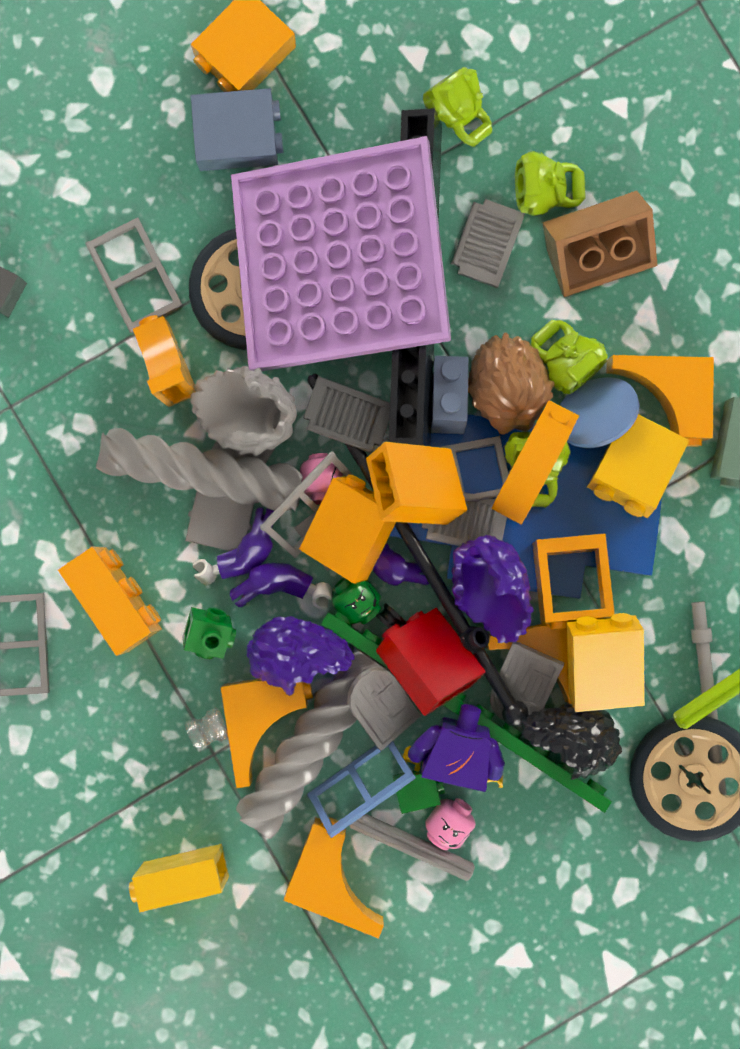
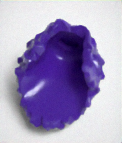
(492, 587)
(295, 651)

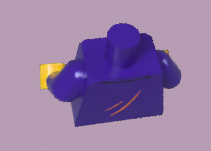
(458, 752)

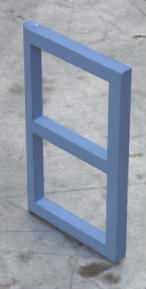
(370, 802)

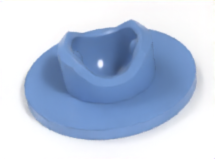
(605, 411)

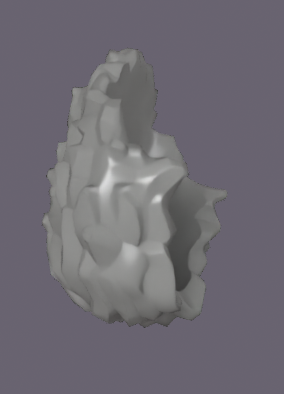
(244, 409)

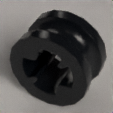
(390, 617)

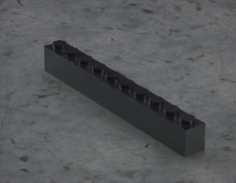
(413, 366)

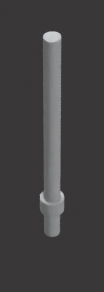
(702, 636)

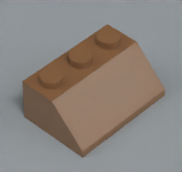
(601, 243)

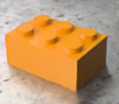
(111, 599)

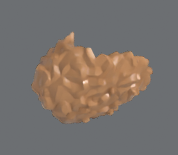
(509, 383)

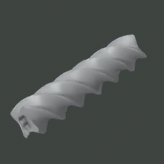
(186, 468)
(302, 756)

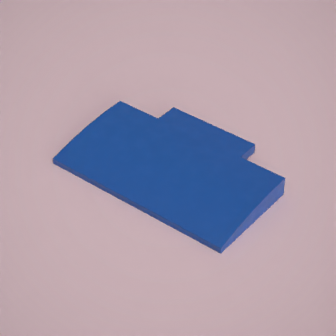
(573, 513)

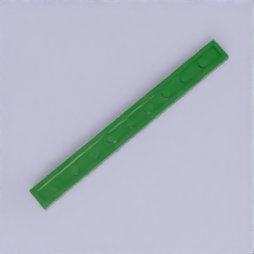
(506, 735)

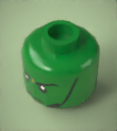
(356, 601)

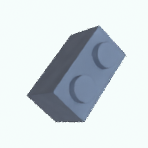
(449, 395)

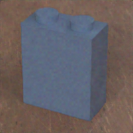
(236, 129)

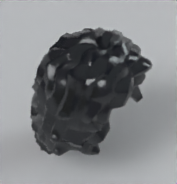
(583, 738)

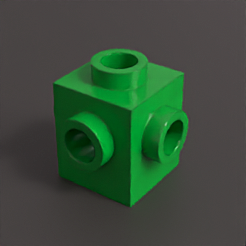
(208, 633)

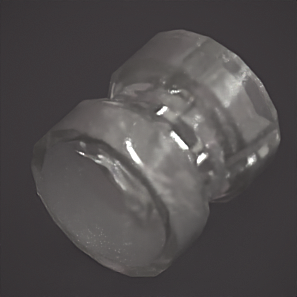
(207, 729)

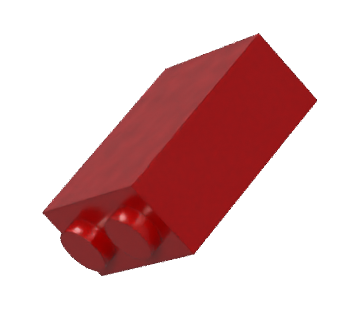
(429, 660)

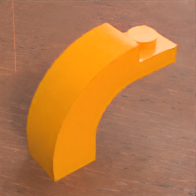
(535, 462)

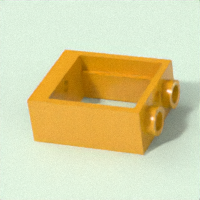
(569, 545)

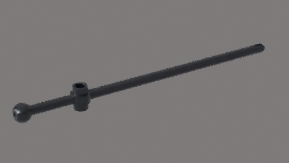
(472, 638)

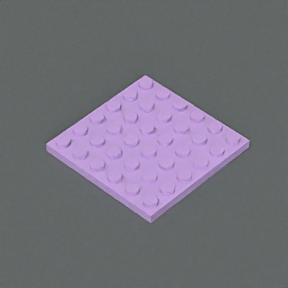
(340, 256)

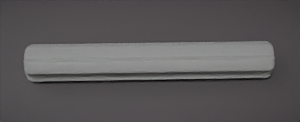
(414, 846)

